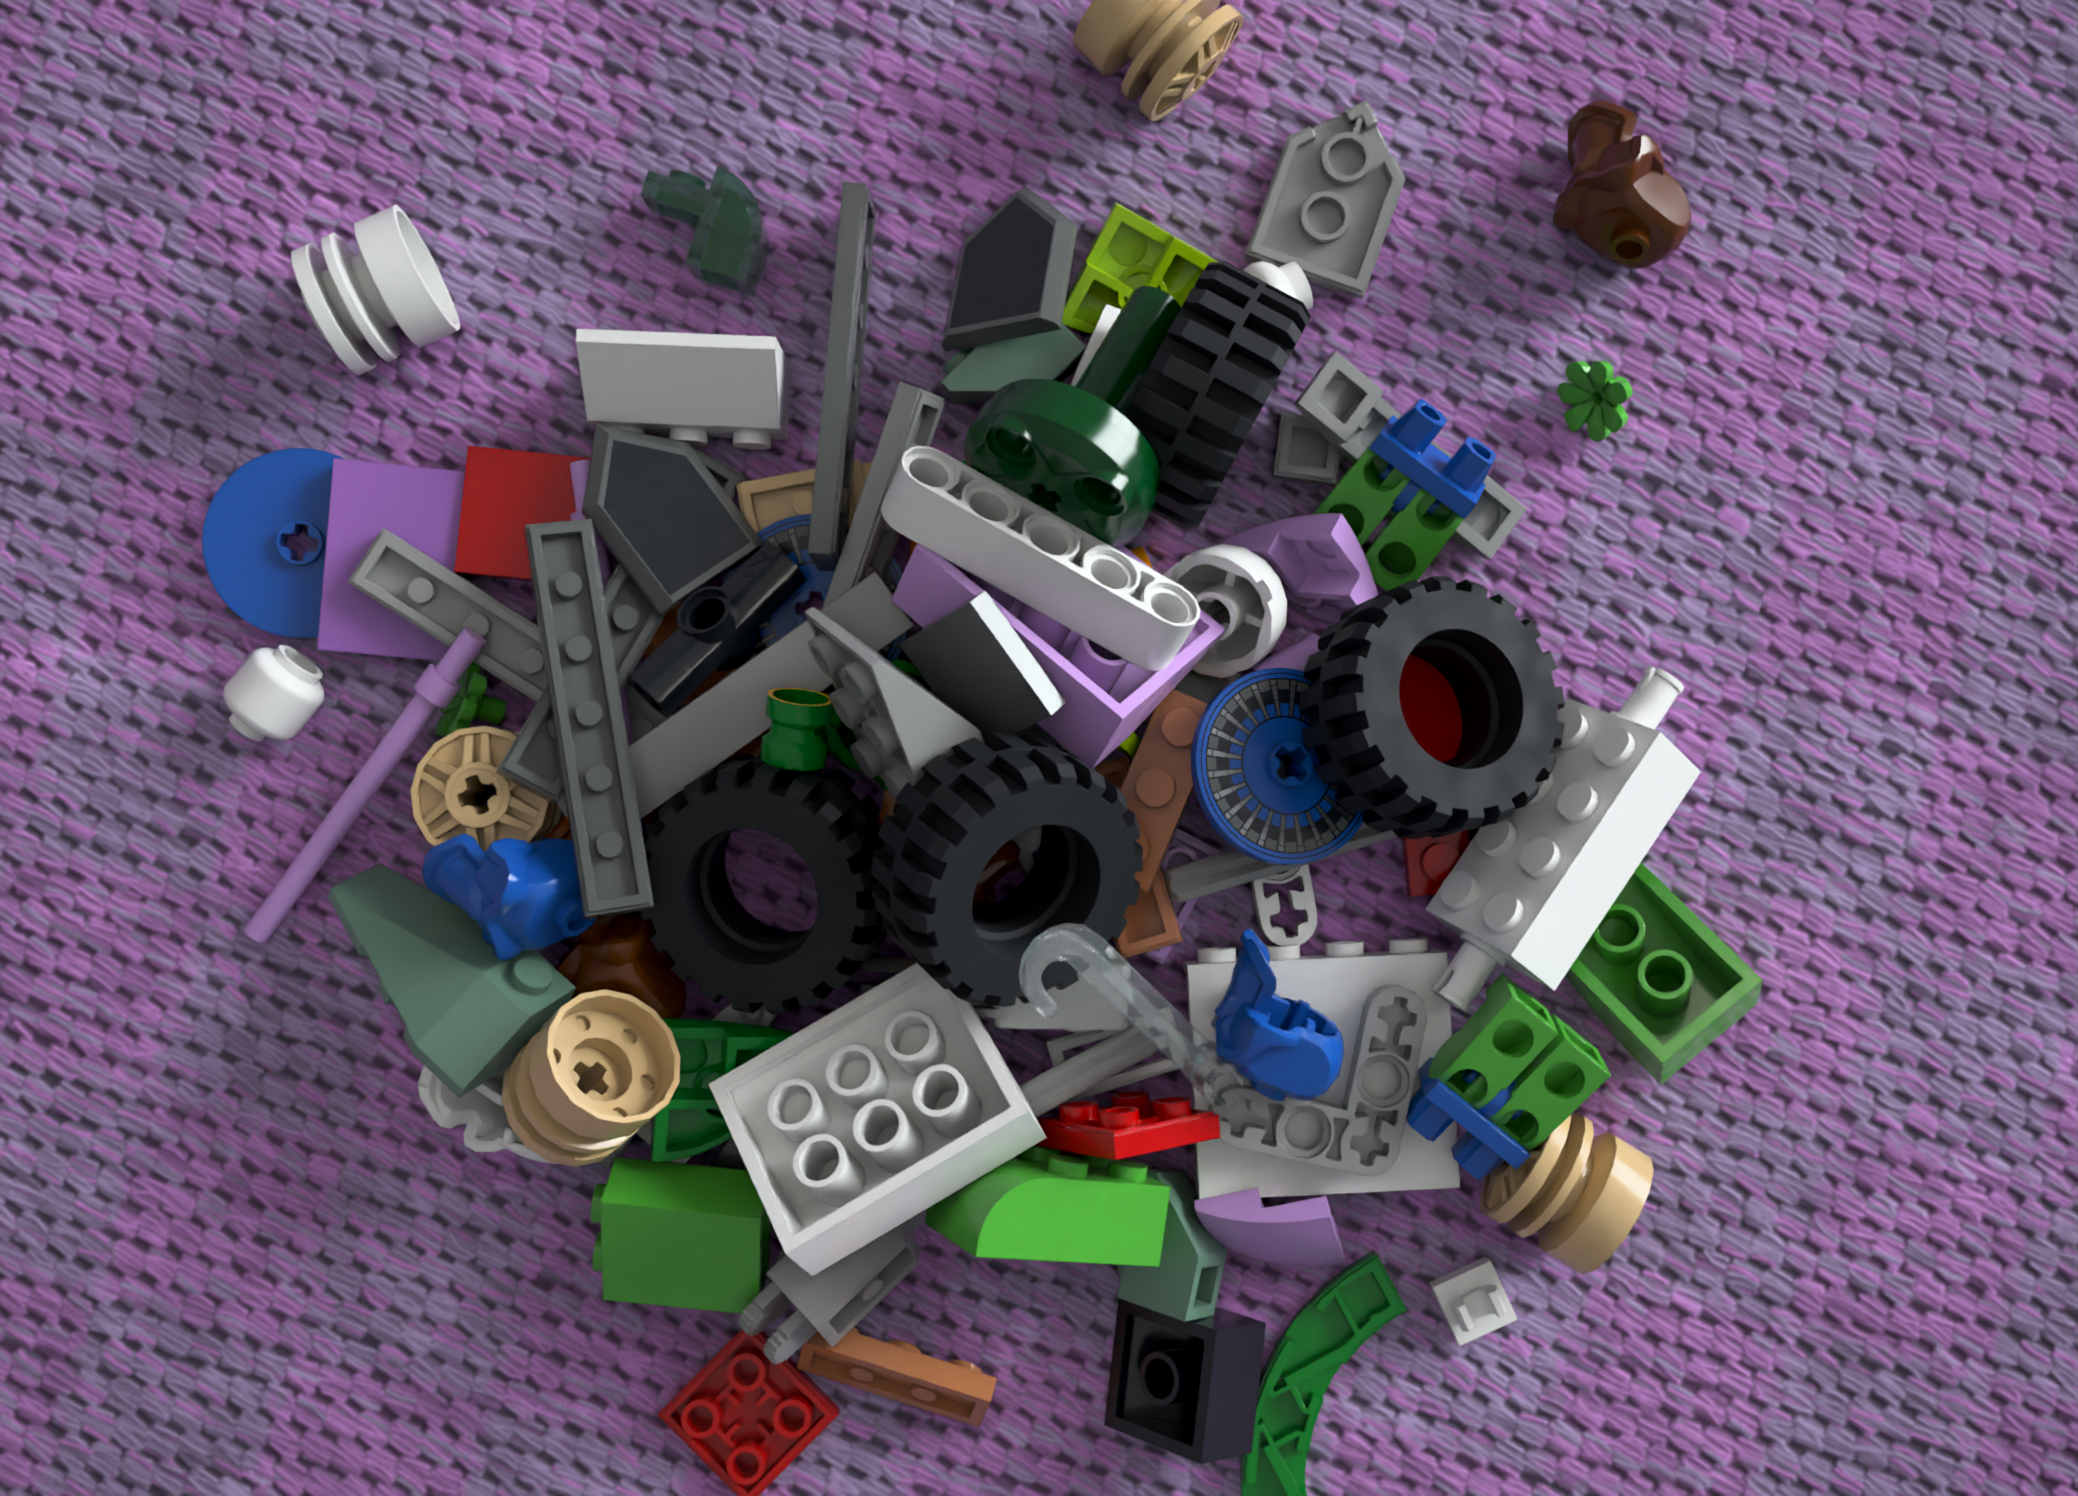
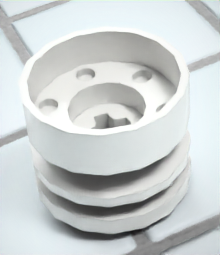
(368, 294)

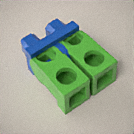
(1415, 482)
(1505, 1080)

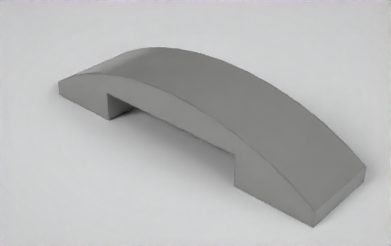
(1351, 413)

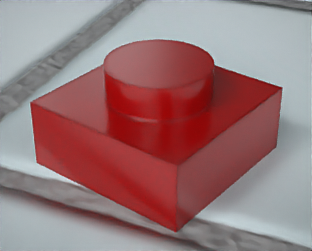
(1431, 860)

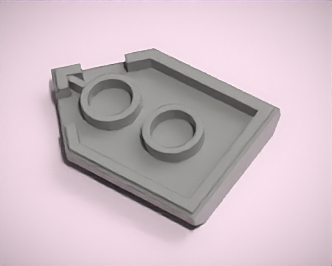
(1330, 202)

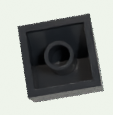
(1186, 1382)

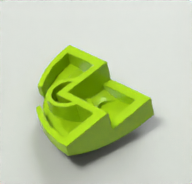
(1127, 256)

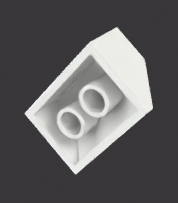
(686, 385)

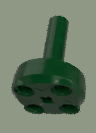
(1073, 443)

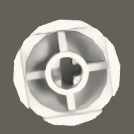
(1242, 597)

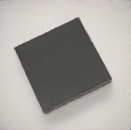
(983, 668)

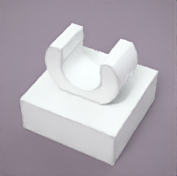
(1473, 1301)

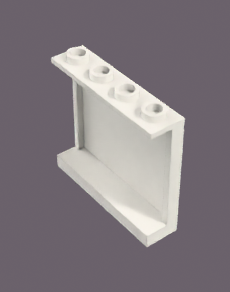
(1338, 989)

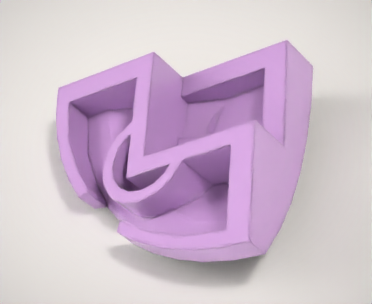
(1316, 562)
(1281, 1235)

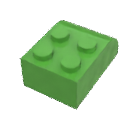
(1058, 1211)

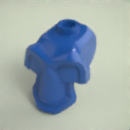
(514, 891)
(1274, 1039)

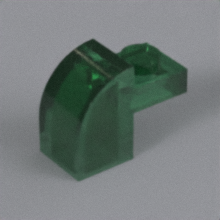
(730, 230)

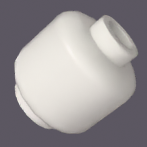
(273, 693)

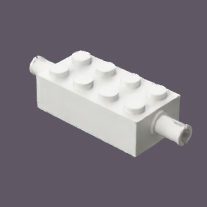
(1551, 871)

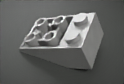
(890, 712)

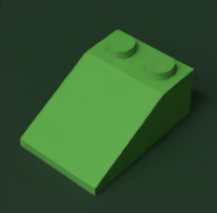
(1661, 977)

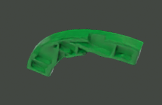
(1302, 1367)

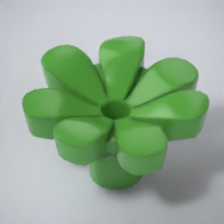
(1595, 398)
(470, 704)

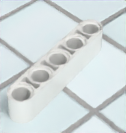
(1039, 558)

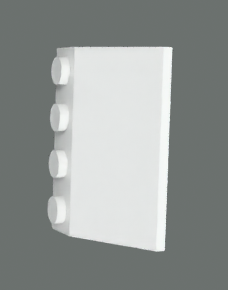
(873, 1116)

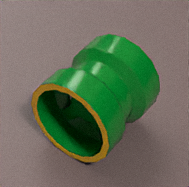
(795, 729)

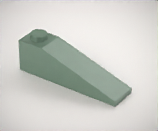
(455, 997)

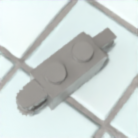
(834, 1297)

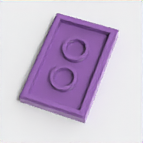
(414, 505)

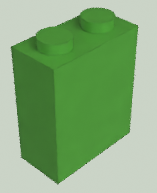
(680, 1236)

